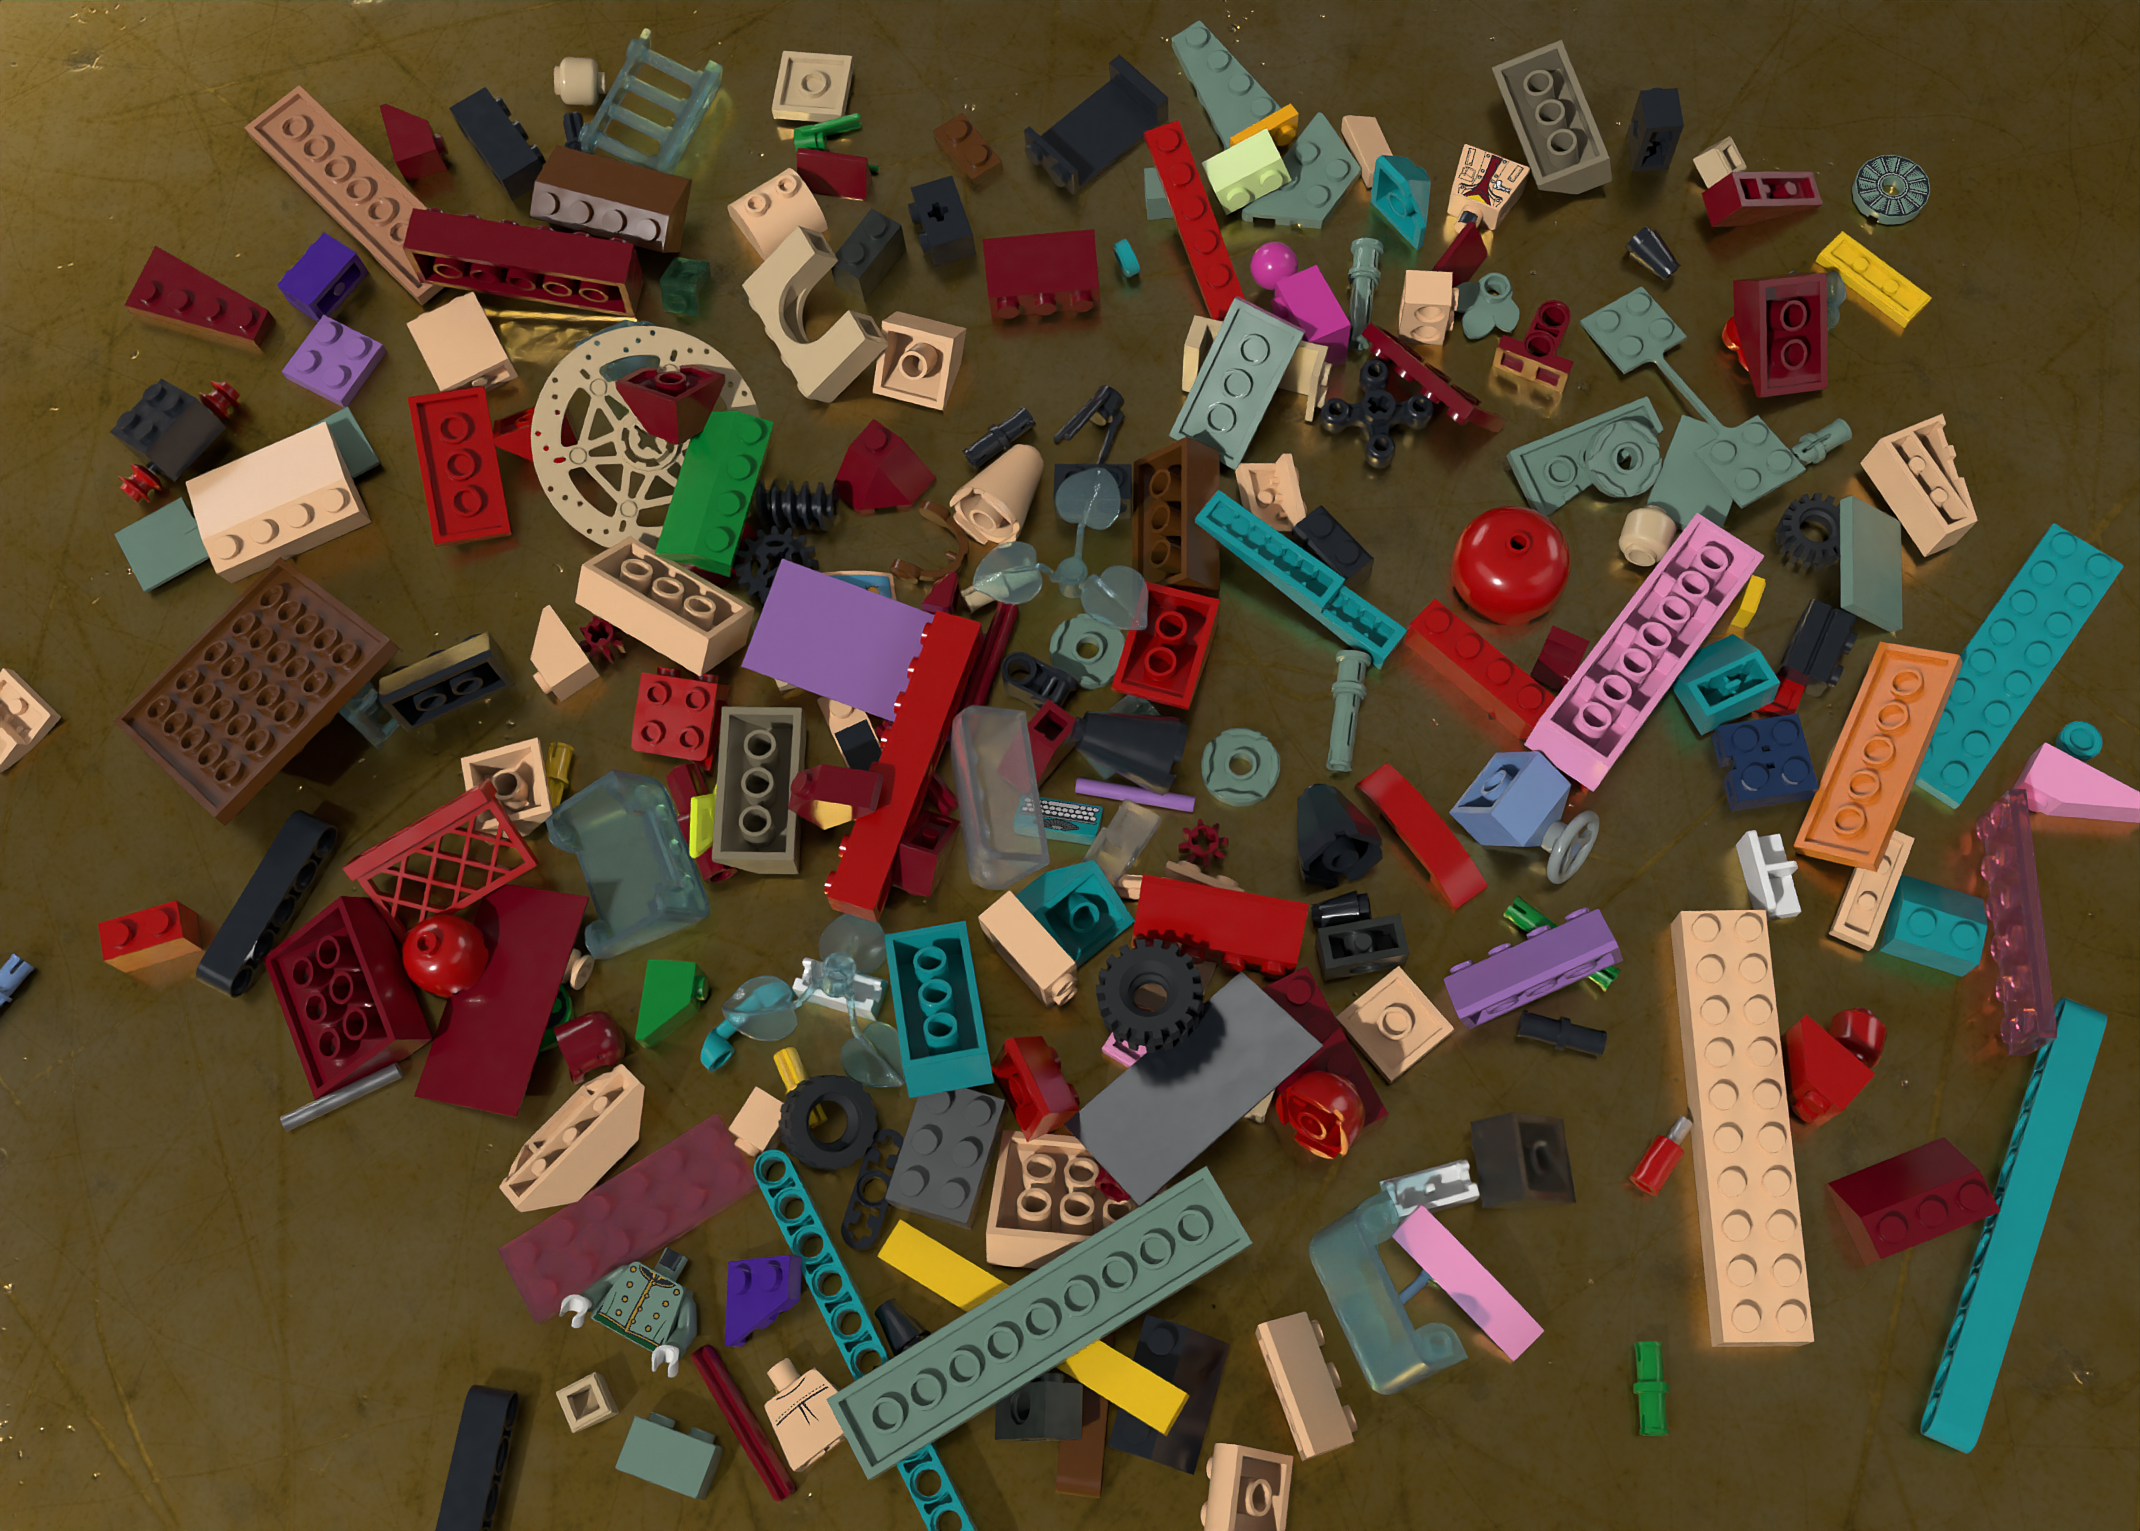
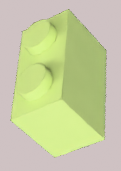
(1246, 171)

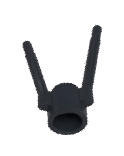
(1101, 408)

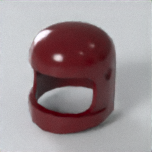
(590, 1042)

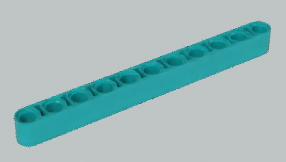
(2012, 1236)
(836, 1307)

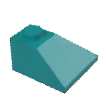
(1077, 908)

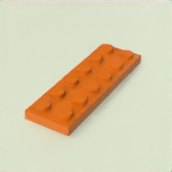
(1878, 756)

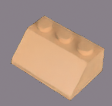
(1306, 1384)

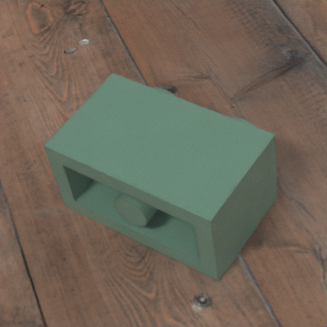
(670, 1456)

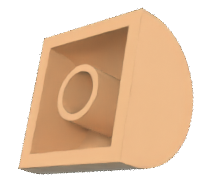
(775, 210)
(1246, 1489)

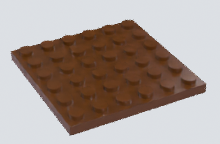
(255, 689)

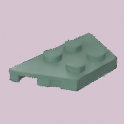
(1320, 176)

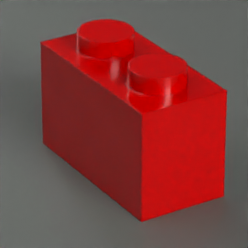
(150, 936)

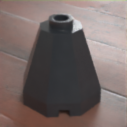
(1334, 837)

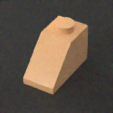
(559, 658)

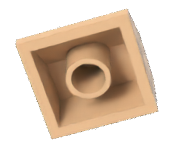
(919, 360)
(520, 781)

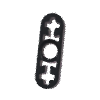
(855, 1217)

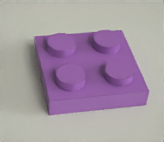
(334, 361)

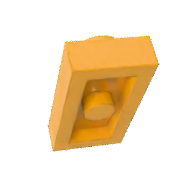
(1281, 126)

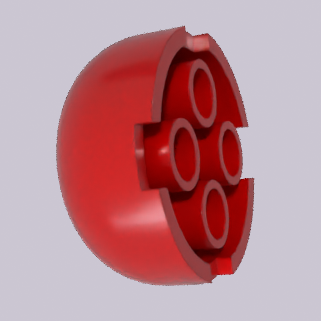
(1506, 582)

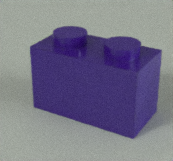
(322, 277)

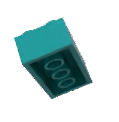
(937, 1009)

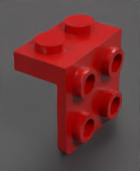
(676, 714)

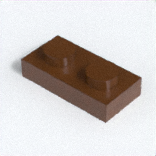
(968, 150)

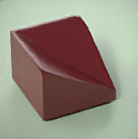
(943, 595)

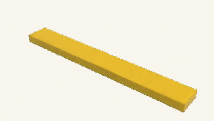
(1096, 1366)

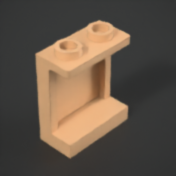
(462, 346)

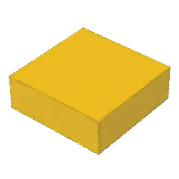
(1748, 602)

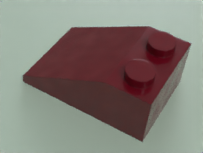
(1783, 331)

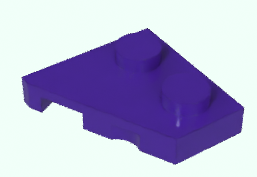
(758, 1293)

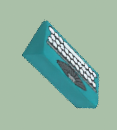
(1071, 820)

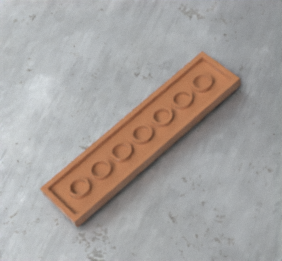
(343, 181)

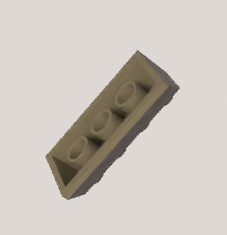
(1553, 121)
(756, 766)

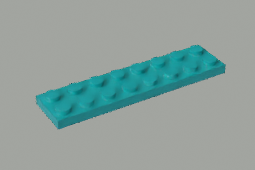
(2013, 658)

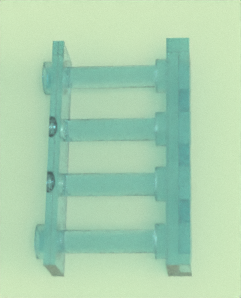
(688, 111)

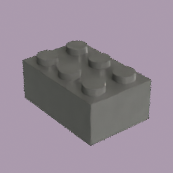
(948, 1155)

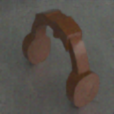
(940, 516)

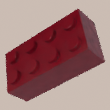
(1306, 1004)

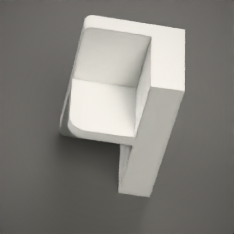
(1768, 875)

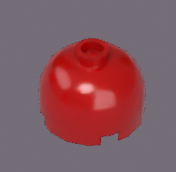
(444, 955)
(1323, 1112)

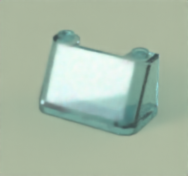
(631, 862)
(1368, 1305)

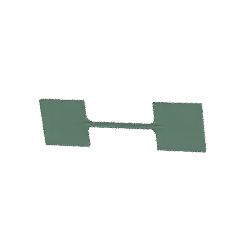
(1742, 459)
(170, 539)

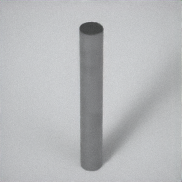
(341, 1096)

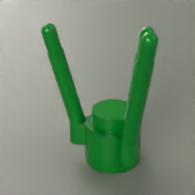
(815, 135)

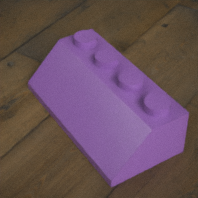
(1532, 968)

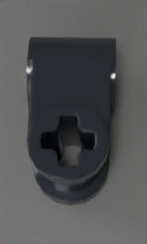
(1041, 684)

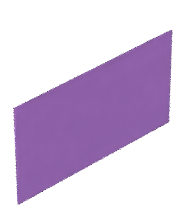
(837, 640)

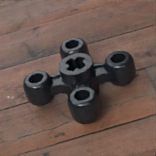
(1377, 413)

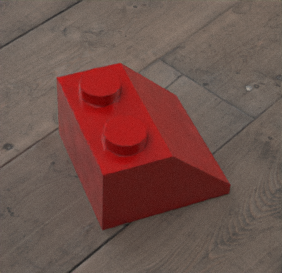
(1819, 1072)
(1034, 1085)

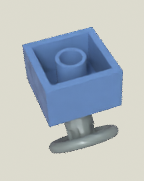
(1521, 805)

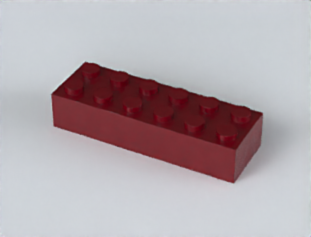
(524, 262)

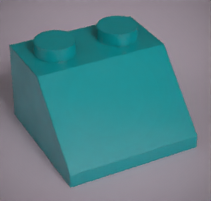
(1935, 926)

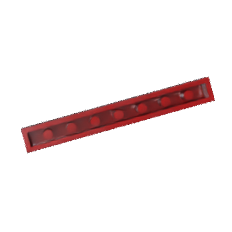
(907, 764)

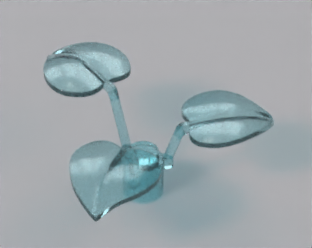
(1113, 599)
(848, 947)

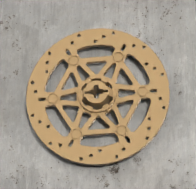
(577, 456)

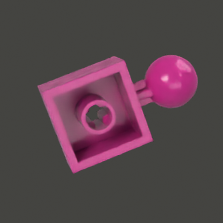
(1302, 299)

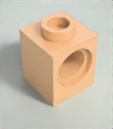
(757, 1123)

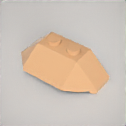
(577, 1143)

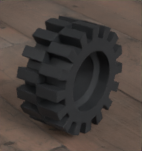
(1800, 546)

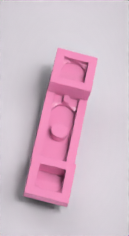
(1467, 1282)

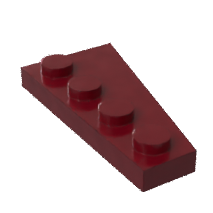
(190, 299)
(1462, 404)

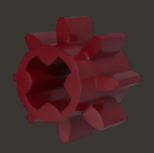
(602, 640)
(1207, 833)

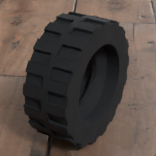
(859, 1129)

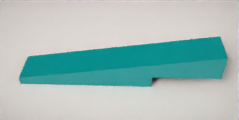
(1302, 578)

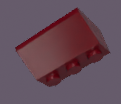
(1041, 273)
(1911, 1199)

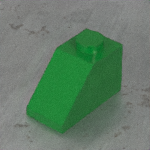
(669, 999)

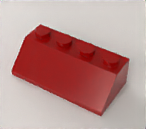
(1221, 925)

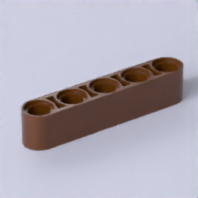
(1082, 1460)

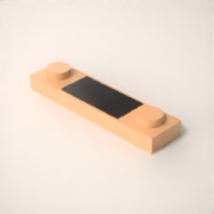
(852, 733)

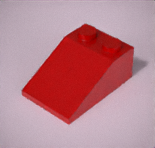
(1172, 651)

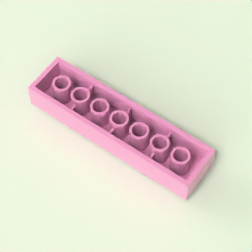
(1643, 652)

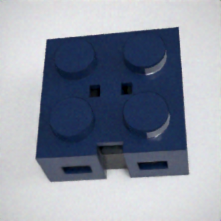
(1765, 762)

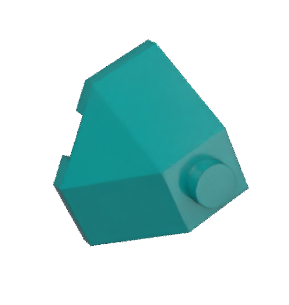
(1402, 196)

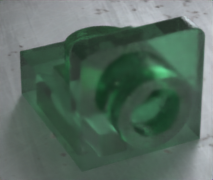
(682, 285)

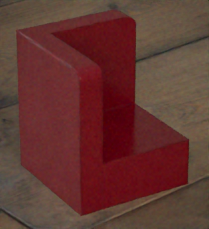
(1559, 659)

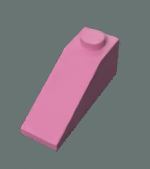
(2071, 788)

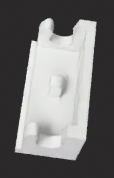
(867, 997)
(1434, 1188)

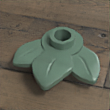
(1484, 310)

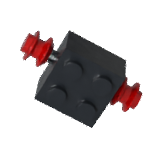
(170, 432)

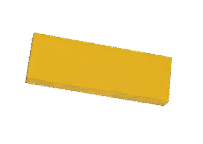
(1874, 279)

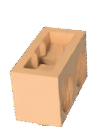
(1427, 307)

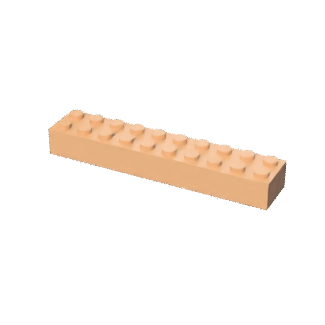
(1740, 1131)

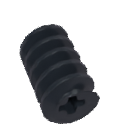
(797, 506)

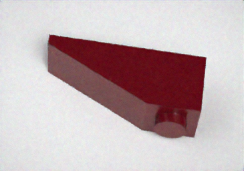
(1760, 196)

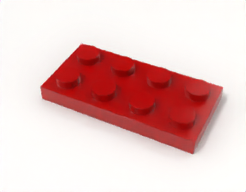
(459, 466)

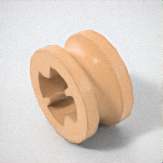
(578, 969)

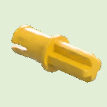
(557, 770)
(792, 1073)

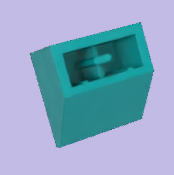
(1725, 683)

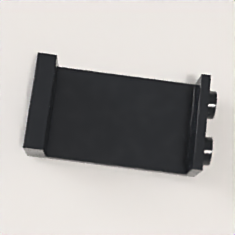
(1099, 128)

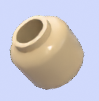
(579, 81)
(1647, 535)

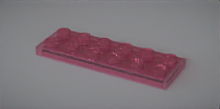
(2017, 924)
(628, 1217)

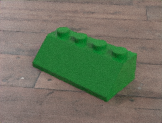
(715, 491)

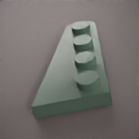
(1221, 83)
(1554, 467)

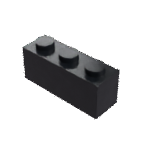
(499, 142)

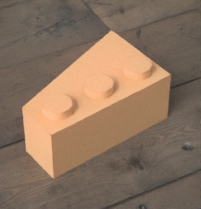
(1922, 484)

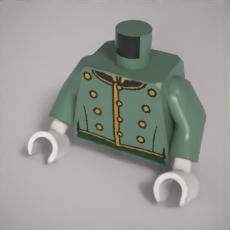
(643, 1307)

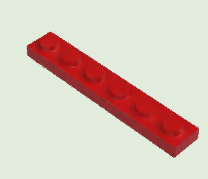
(1194, 218)

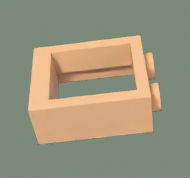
(1030, 950)

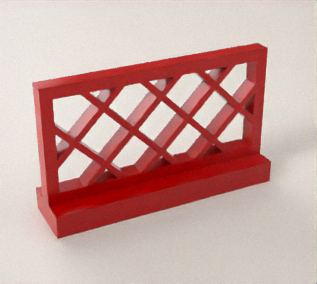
(427, 830)

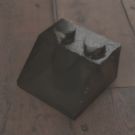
(1522, 1161)

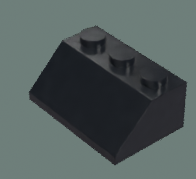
(445, 681)
(1189, 1363)

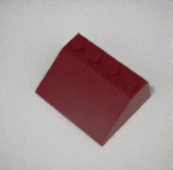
(346, 995)

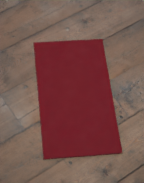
(498, 1025)

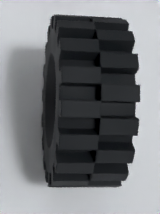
(1142, 967)

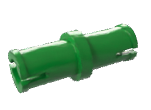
(1651, 1388)

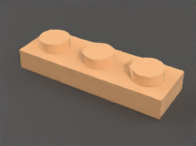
(1870, 896)

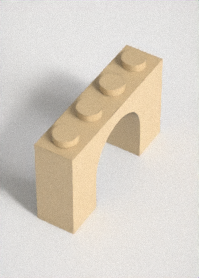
(778, 296)

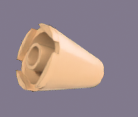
(999, 497)

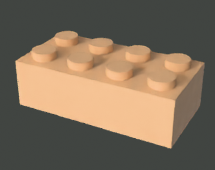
(664, 605)

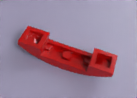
(1424, 833)

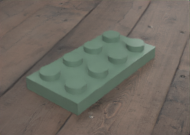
(1238, 380)

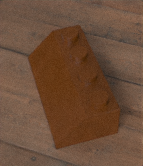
(612, 199)
(1167, 497)

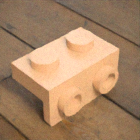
(1272, 493)

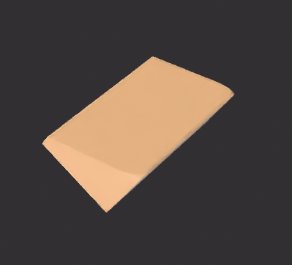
(1365, 143)

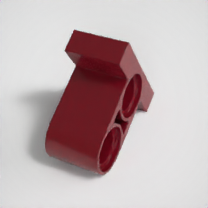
(1541, 338)

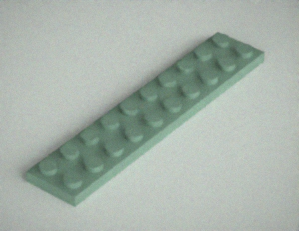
(1038, 1323)

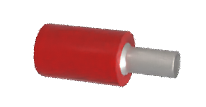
(1661, 1159)

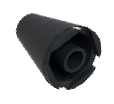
(1133, 745)

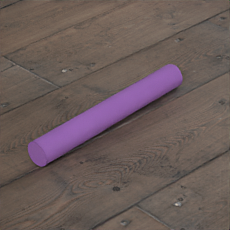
(1134, 794)

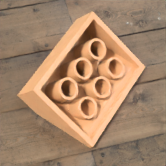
(276, 503)
(1046, 1200)

